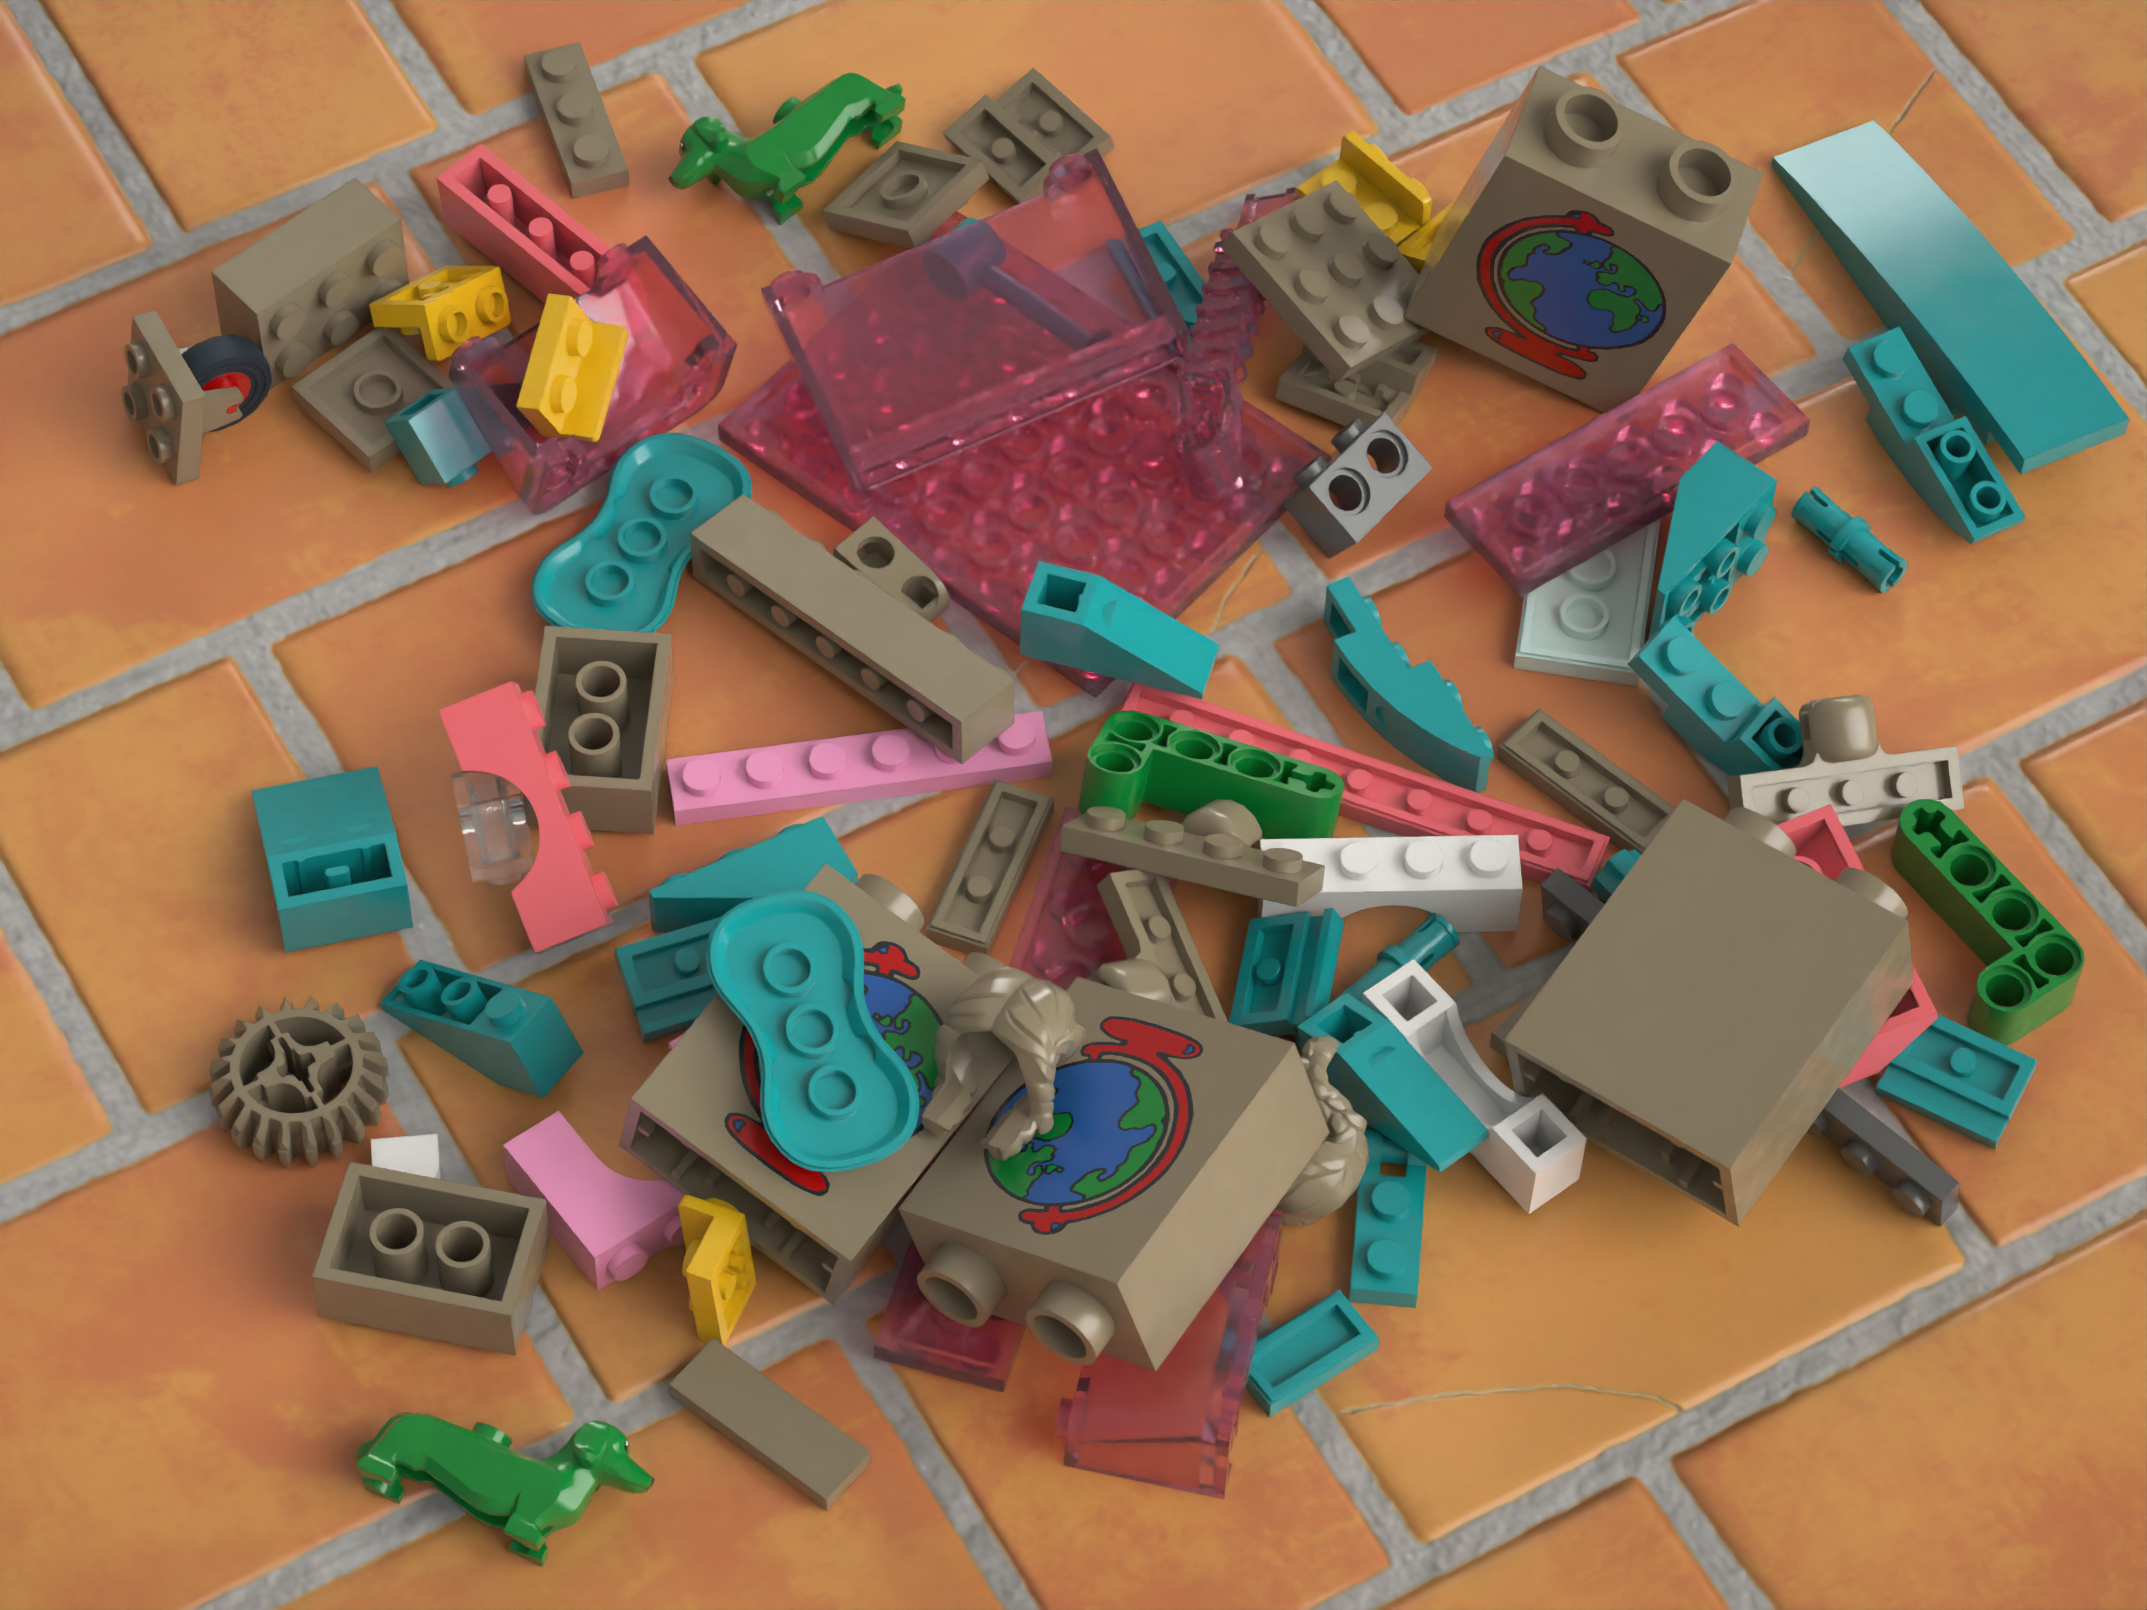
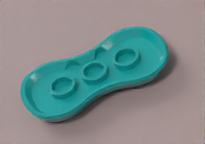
(632, 553)
(827, 1075)

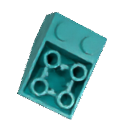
(1713, 535)
(332, 859)

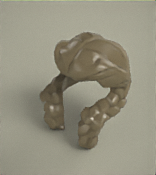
(1035, 1024)
(1339, 1162)

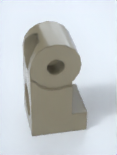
(894, 568)

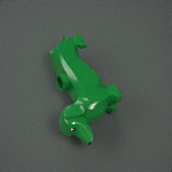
(795, 147)
(497, 1483)

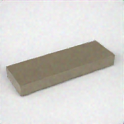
(1585, 782)
(990, 869)
(770, 1424)

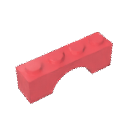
(560, 892)

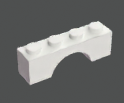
(1462, 878)
(1529, 1140)

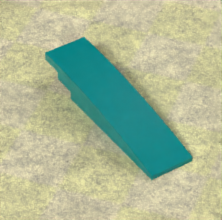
(1953, 297)

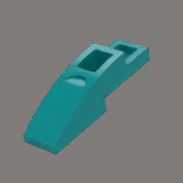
(1926, 443)
(1402, 702)
(1714, 707)

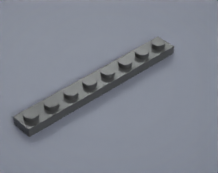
(1863, 1139)

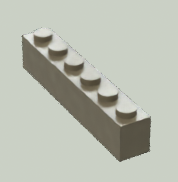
(853, 628)

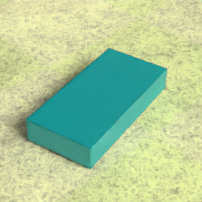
(1308, 1352)

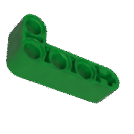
(1185, 768)
(1938, 852)

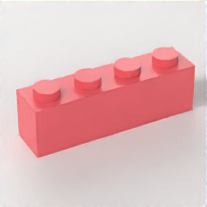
(518, 226)

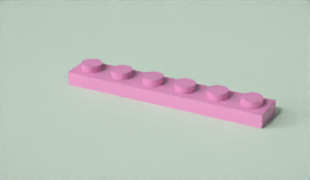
(847, 771)

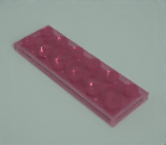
(1621, 469)

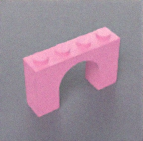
(594, 1213)

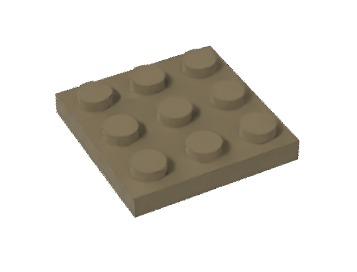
(1331, 278)

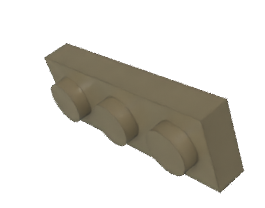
(576, 120)

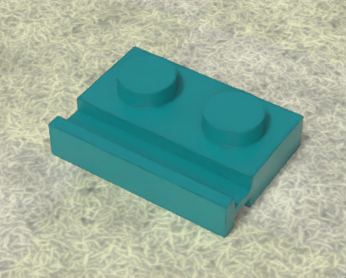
(1286, 971)
(667, 979)
(1959, 1080)

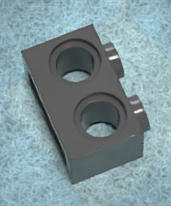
(1360, 489)

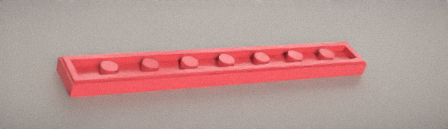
(1396, 796)

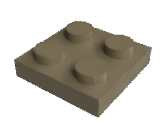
(906, 195)
(365, 388)

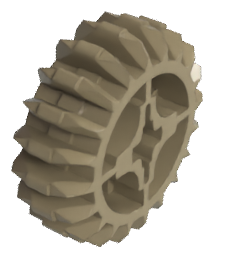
(277, 1108)

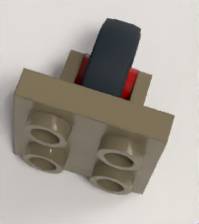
(189, 390)

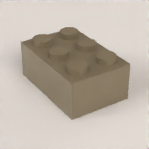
(312, 279)
(607, 720)
(431, 1258)

